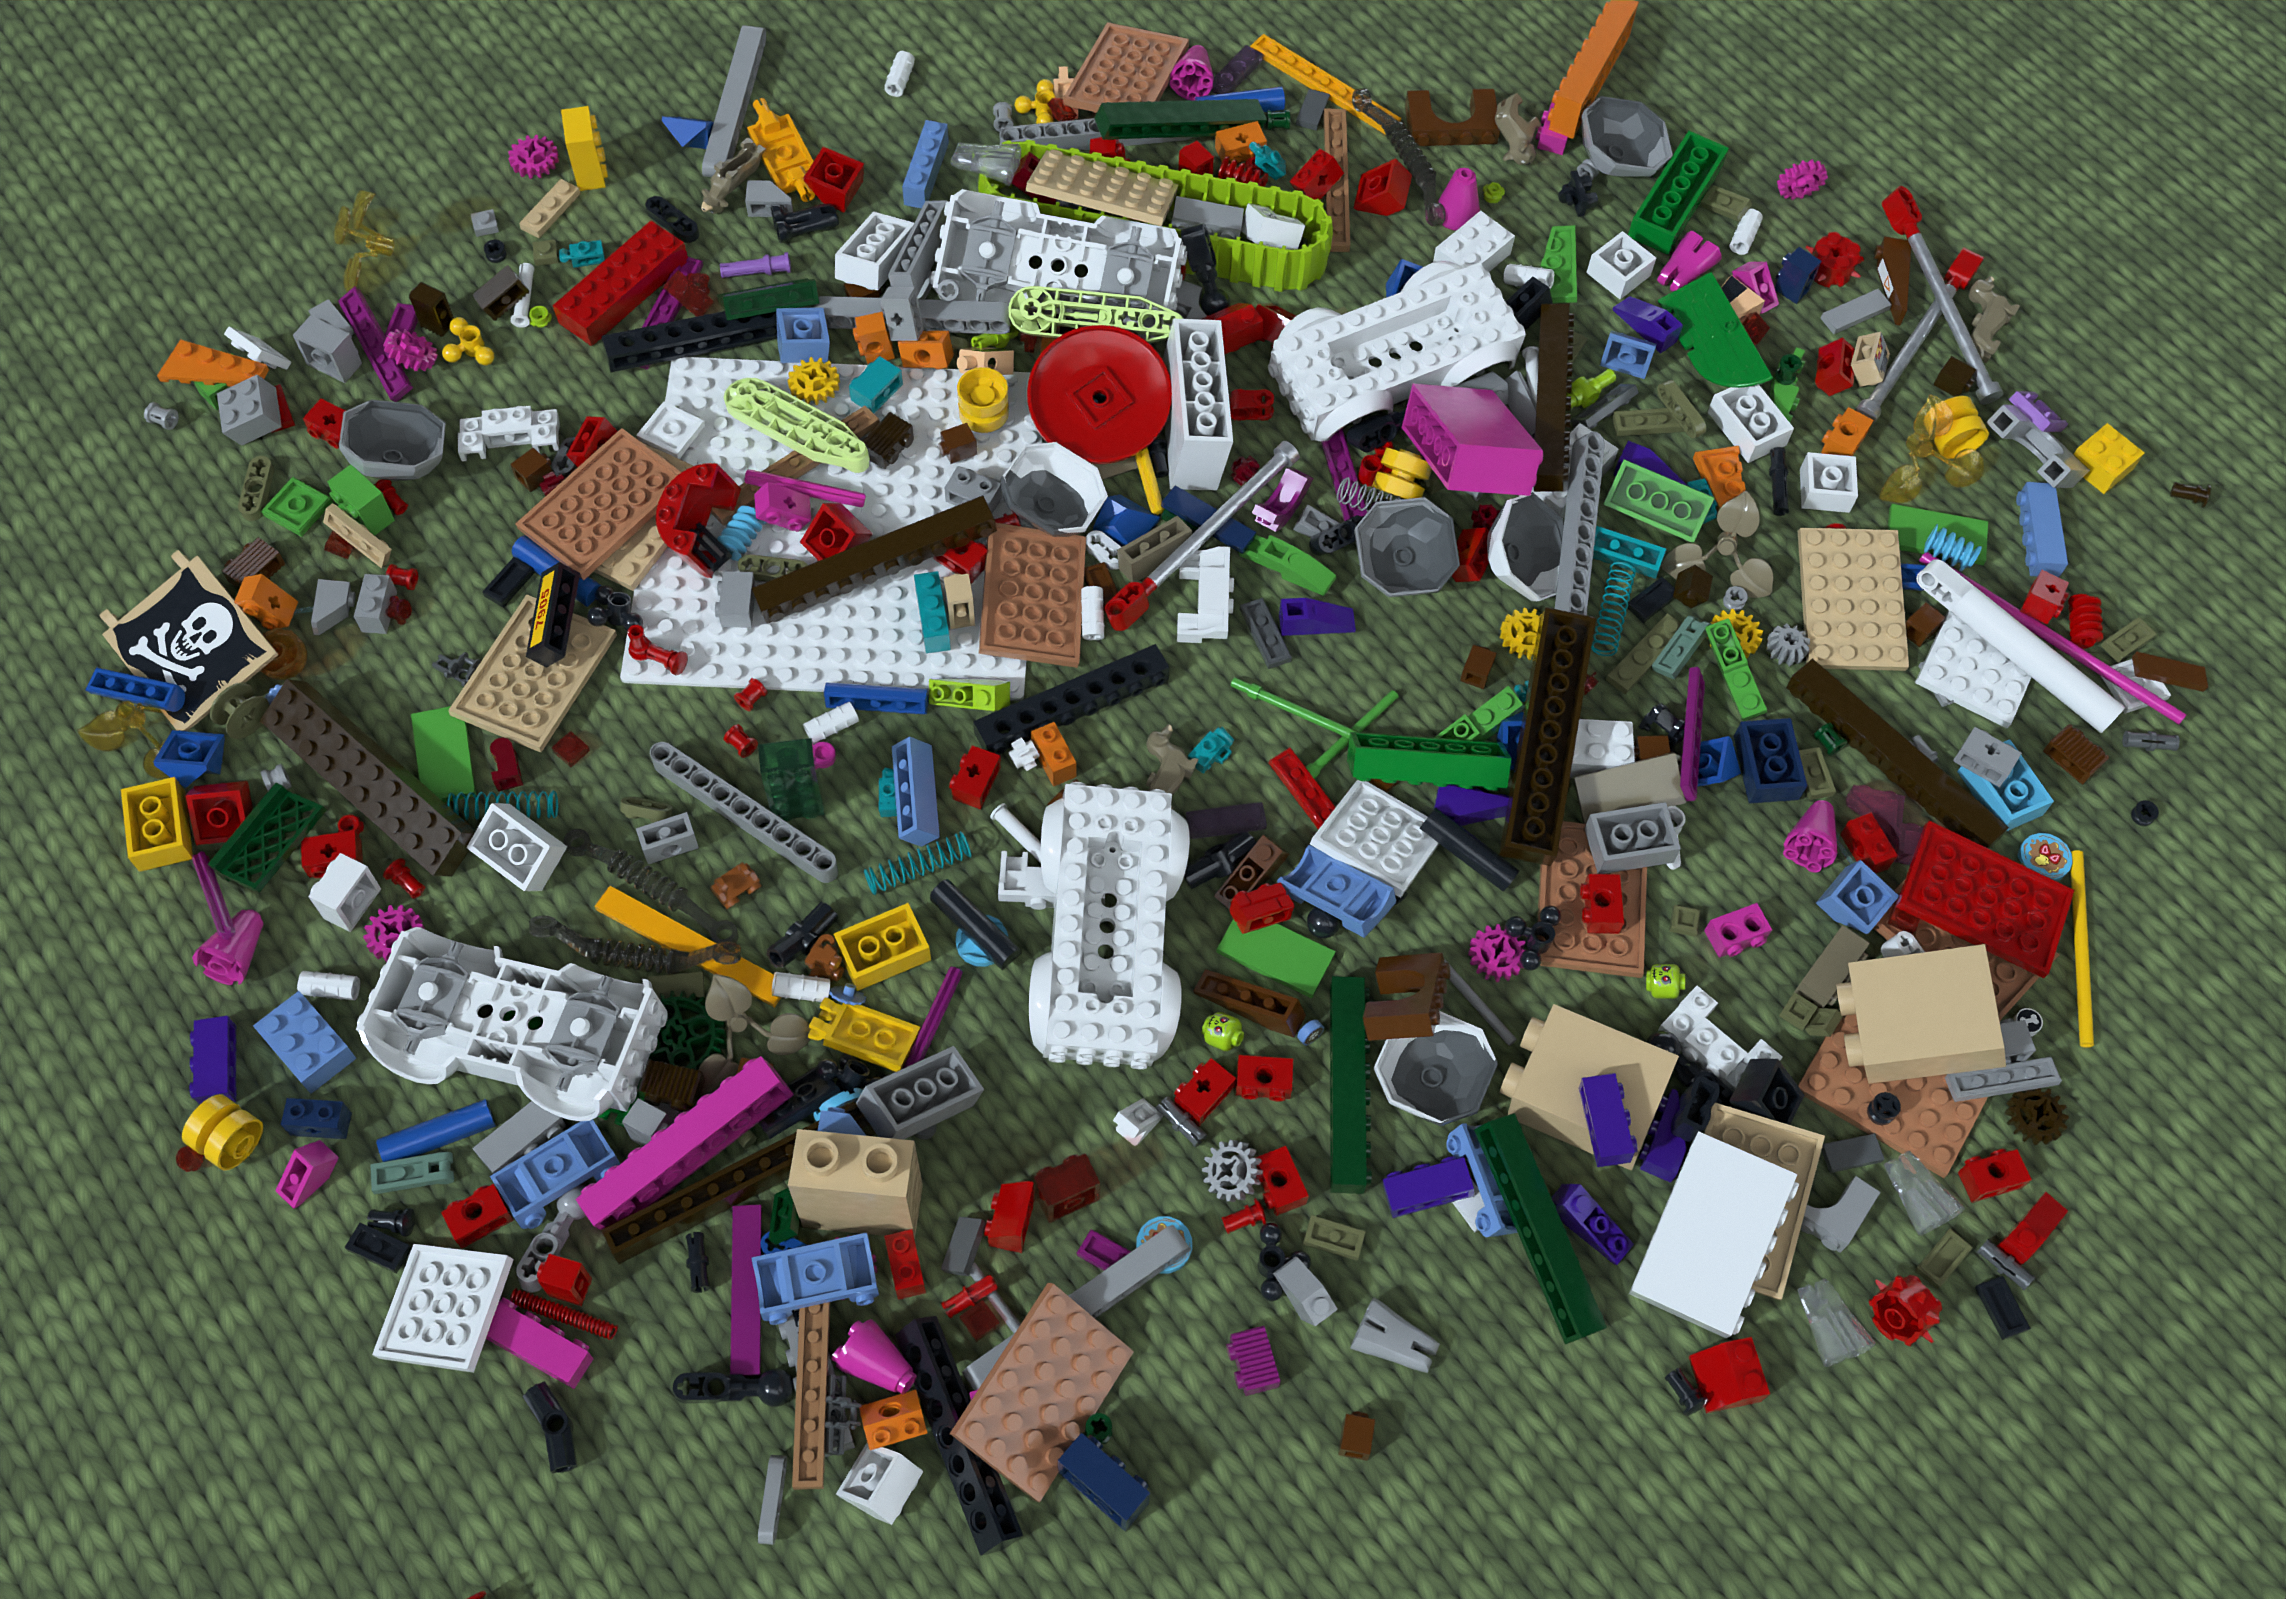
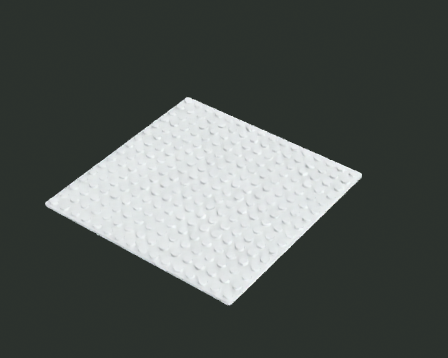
(855, 636)

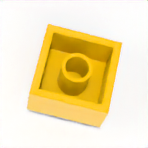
(2108, 457)

